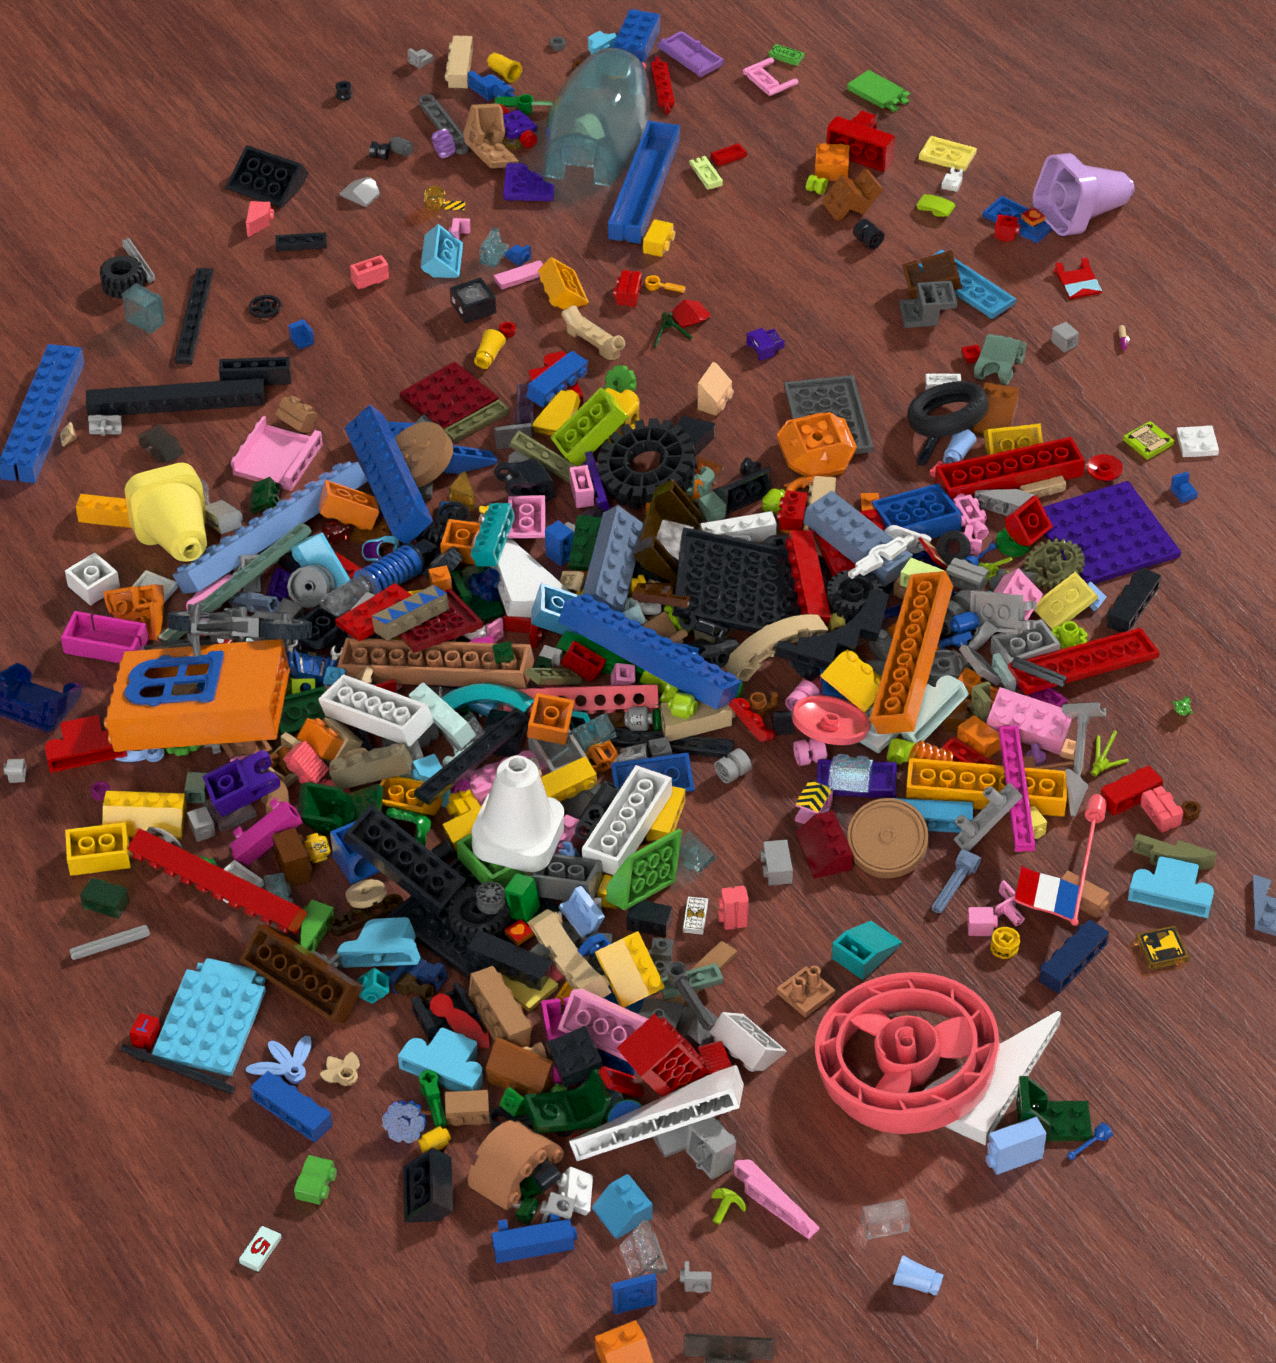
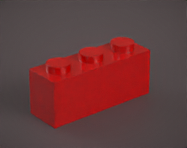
(1129, 789)

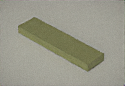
(477, 421)
(548, 458)
(553, 676)

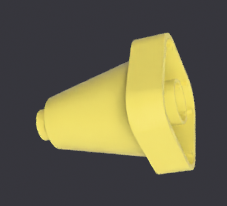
(169, 510)

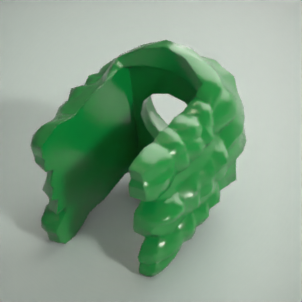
(422, 822)

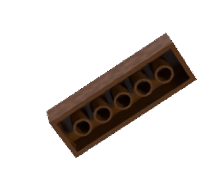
(301, 973)

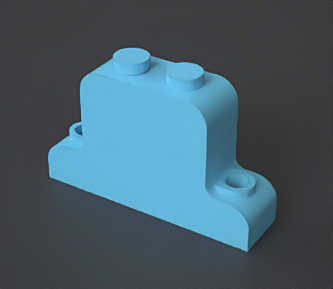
(382, 944)

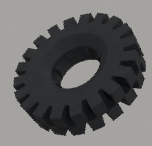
(638, 487)

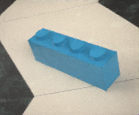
(941, 814)

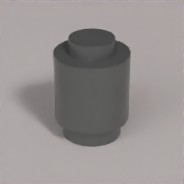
(401, 146)

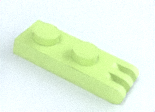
(706, 172)

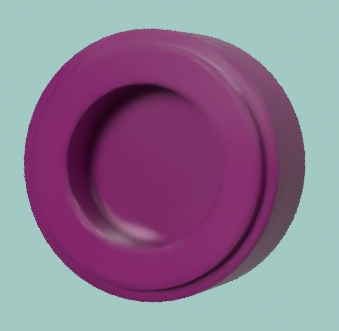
(99, 789)

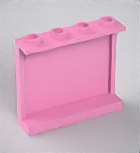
(276, 454)

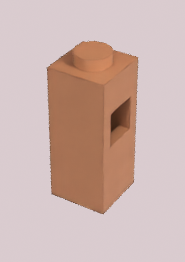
(1093, 898)

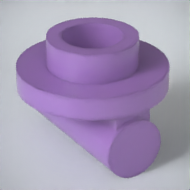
(1038, 755)

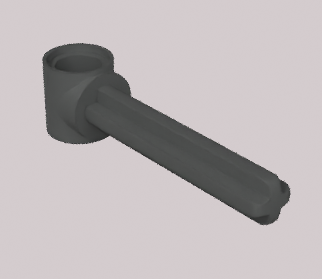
(680, 980)

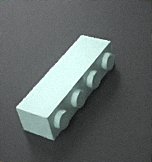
(444, 716)

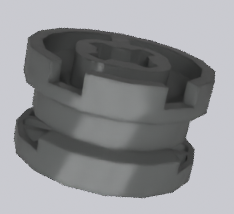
(490, 899)

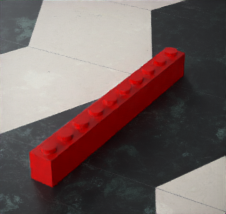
(217, 881)

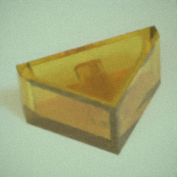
(462, 491)

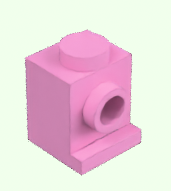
(623, 674)

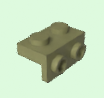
(981, 701)

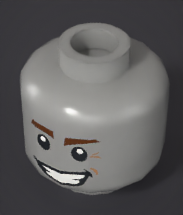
(638, 718)

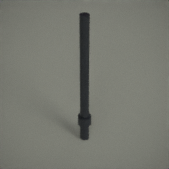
(142, 1055)

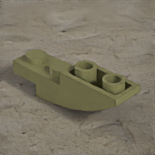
(1182, 851)

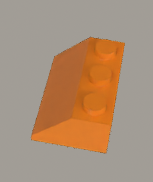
(348, 505)

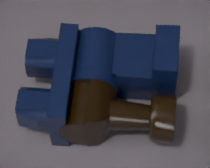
(417, 979)

